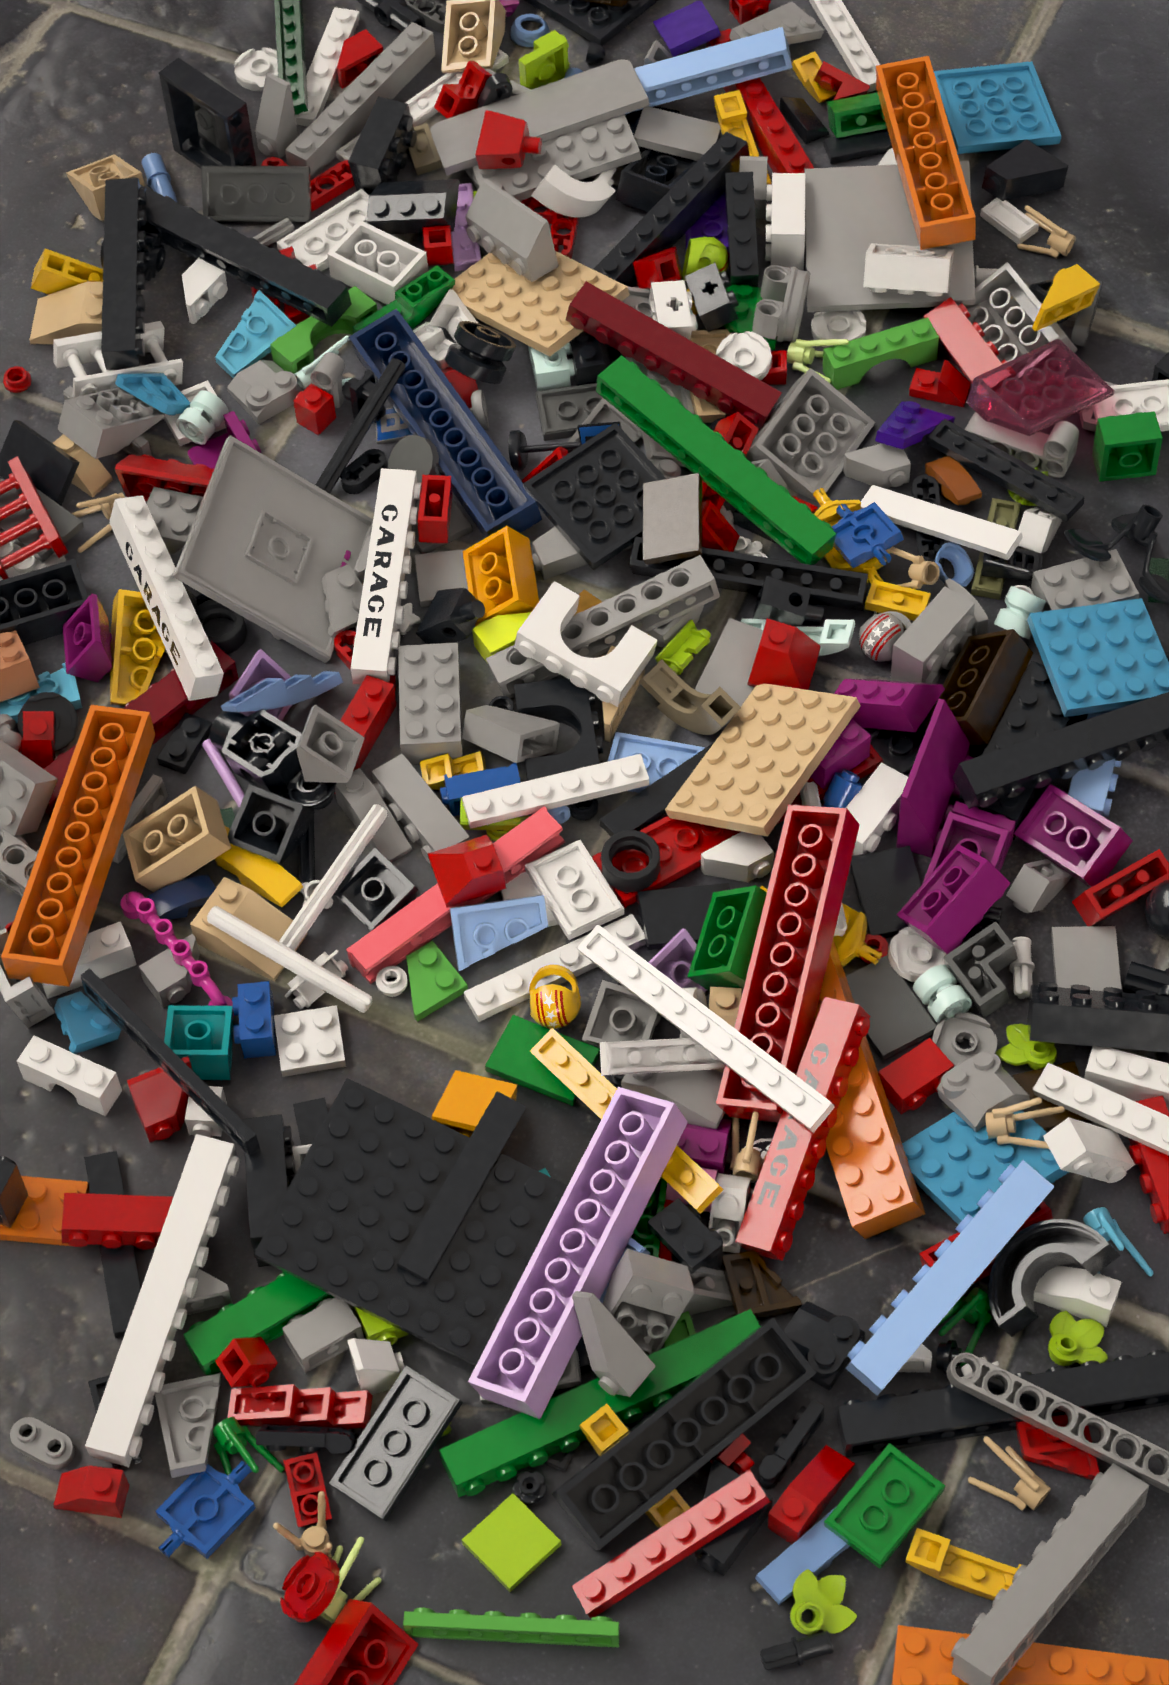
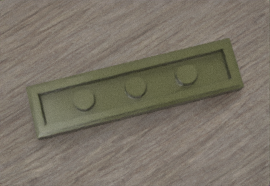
(1004, 514)

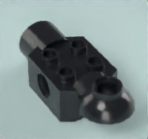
(266, 756)

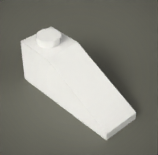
(1078, 1293)

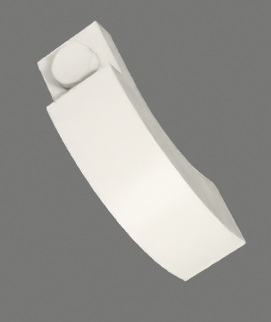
(572, 196)

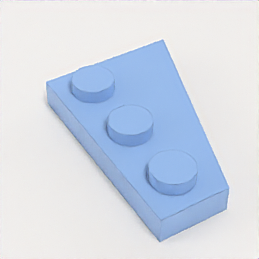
(491, 926)

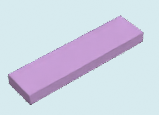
(464, 250)

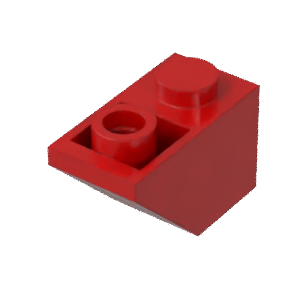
(658, 268)

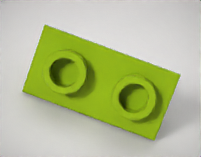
(679, 650)

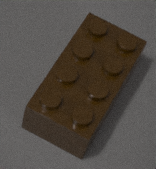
(984, 682)

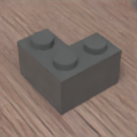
(976, 967)

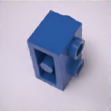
(256, 1019)

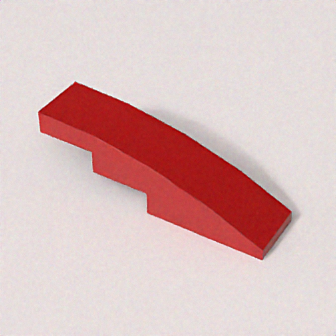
(300, 1406)

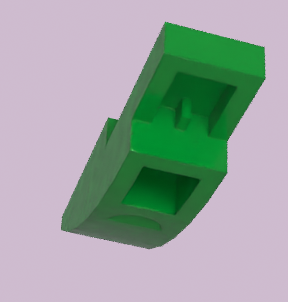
(415, 299)

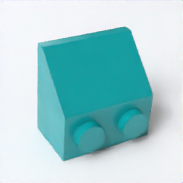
(204, 1037)

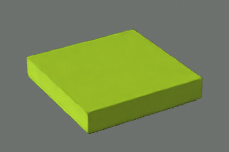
(511, 1542)

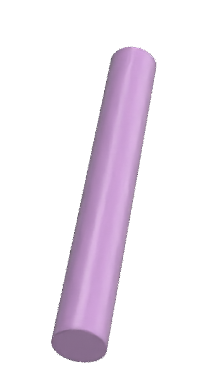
(224, 771)

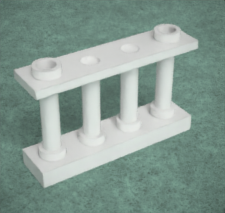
(86, 348)

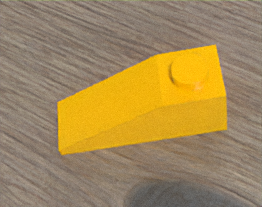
(59, 272)
(1070, 292)

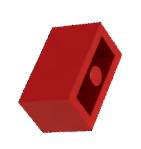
(435, 509)
(914, 1076)

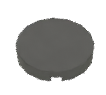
(414, 454)

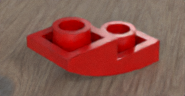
(305, 1483)

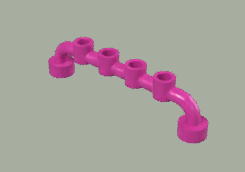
(137, 906)

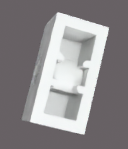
(671, 306)

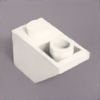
(202, 288)
(729, 1209)

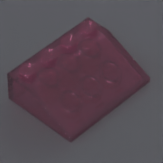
(1037, 389)

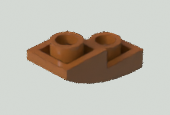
(955, 481)

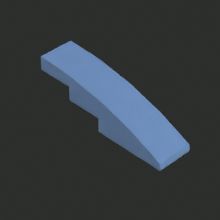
(279, 693)

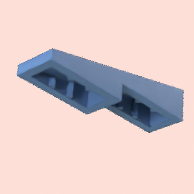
(811, 1551)

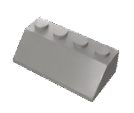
(511, 232)

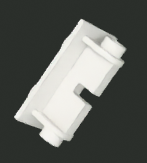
(306, 992)

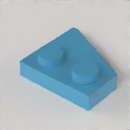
(155, 391)
(84, 1023)

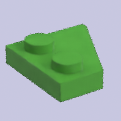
(432, 980)

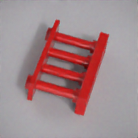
(38, 519)

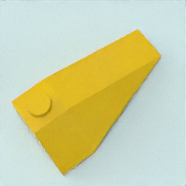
(134, 647)

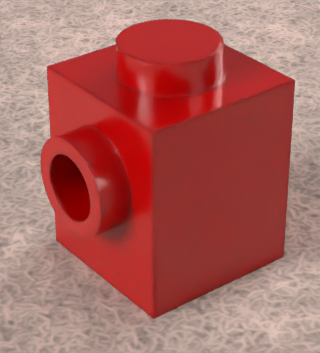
(748, 9)
(314, 409)
(246, 1362)

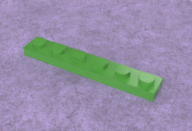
(498, 1627)

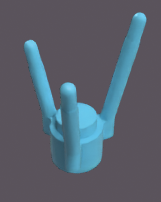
(1102, 1222)

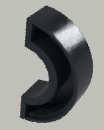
(1030, 1256)

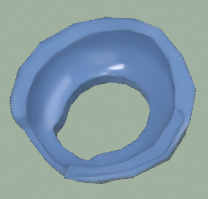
(524, 37)
(959, 559)

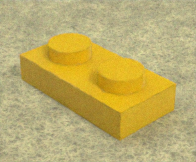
(892, 597)

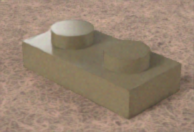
(424, 151)

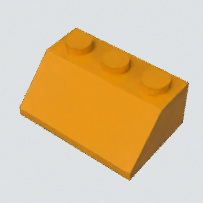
(502, 573)

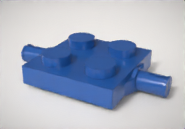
(865, 534)
(205, 1510)

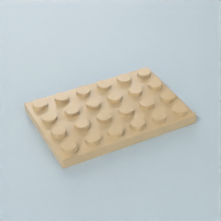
(529, 309)
(763, 758)

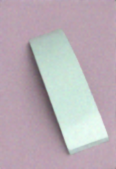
(832, 637)

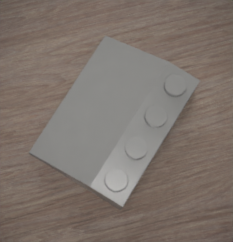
(1007, 313)
(810, 435)

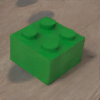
(1127, 446)

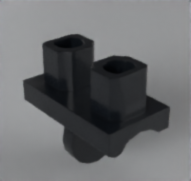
(358, 392)

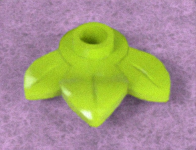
(1022, 1051)
(1075, 1340)
(824, 1601)

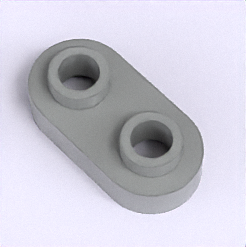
(39, 1443)

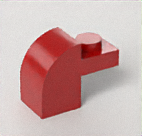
(463, 97)
(438, 245)

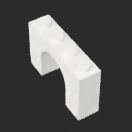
(605, 676)

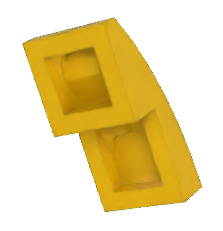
(806, 70)
(436, 767)

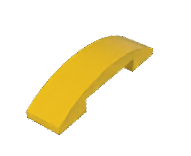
(733, 119)
(604, 1430)
(957, 1566)

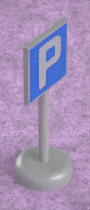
(392, 429)

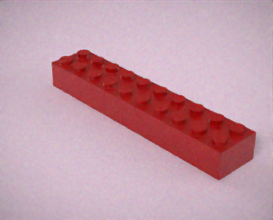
(791, 947)

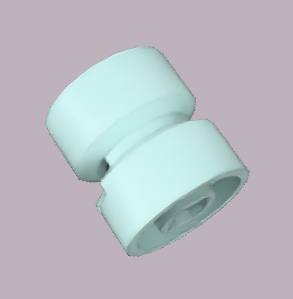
(202, 417)
(1017, 611)
(941, 993)

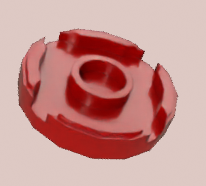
(310, 1587)

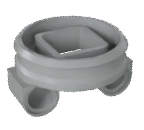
(782, 303)

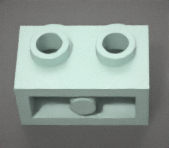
(552, 371)

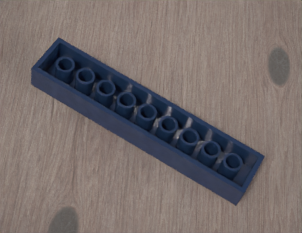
(435, 411)

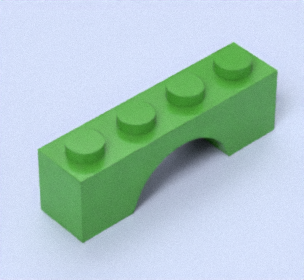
(911, 342)
(297, 346)

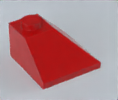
(784, 657)
(467, 870)
(159, 1102)

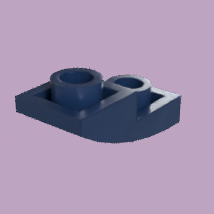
(177, 898)

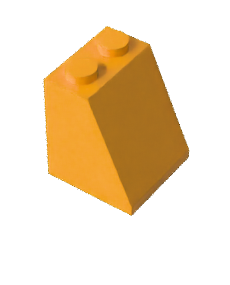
(468, 1099)

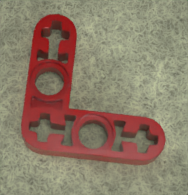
(338, 175)
(558, 222)

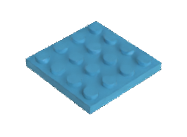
(996, 107)
(1100, 655)
(961, 1165)

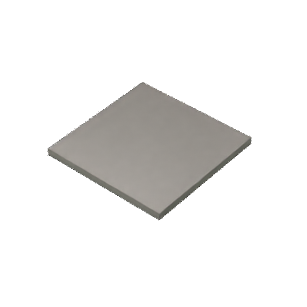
(849, 212)
(268, 544)

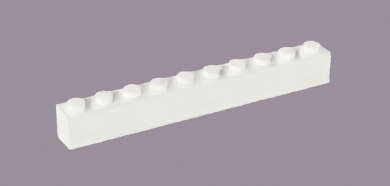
(162, 1302)

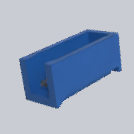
(476, 782)

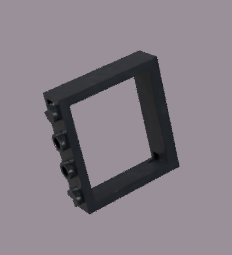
(181, 84)

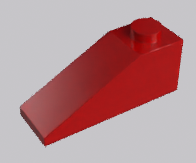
(809, 1494)

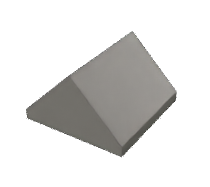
(327, 748)

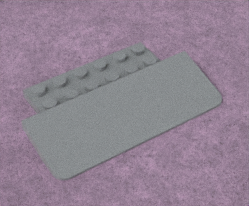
(575, 117)

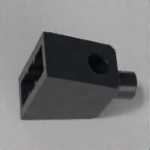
(786, 603)
(450, 617)

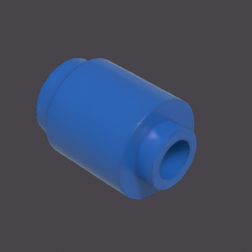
(842, 789)

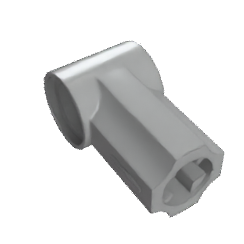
(328, 376)

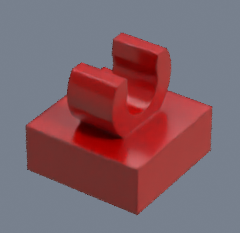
(734, 1456)

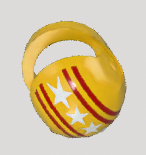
(551, 1003)

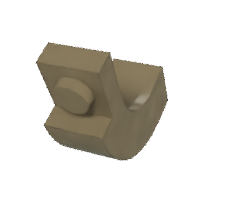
(686, 706)

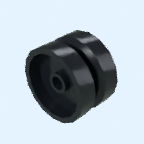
(480, 352)

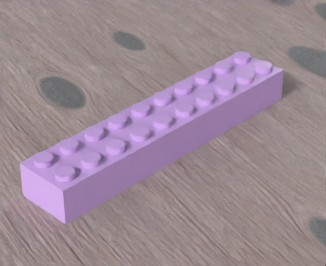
(578, 1251)

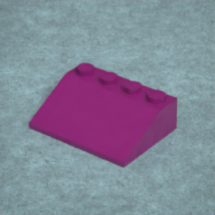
(930, 784)

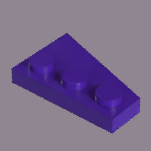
(909, 425)

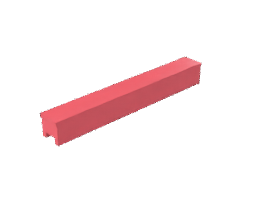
(428, 914)

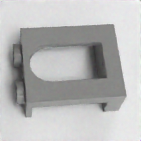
(23, 996)

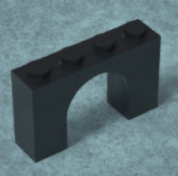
(565, 704)

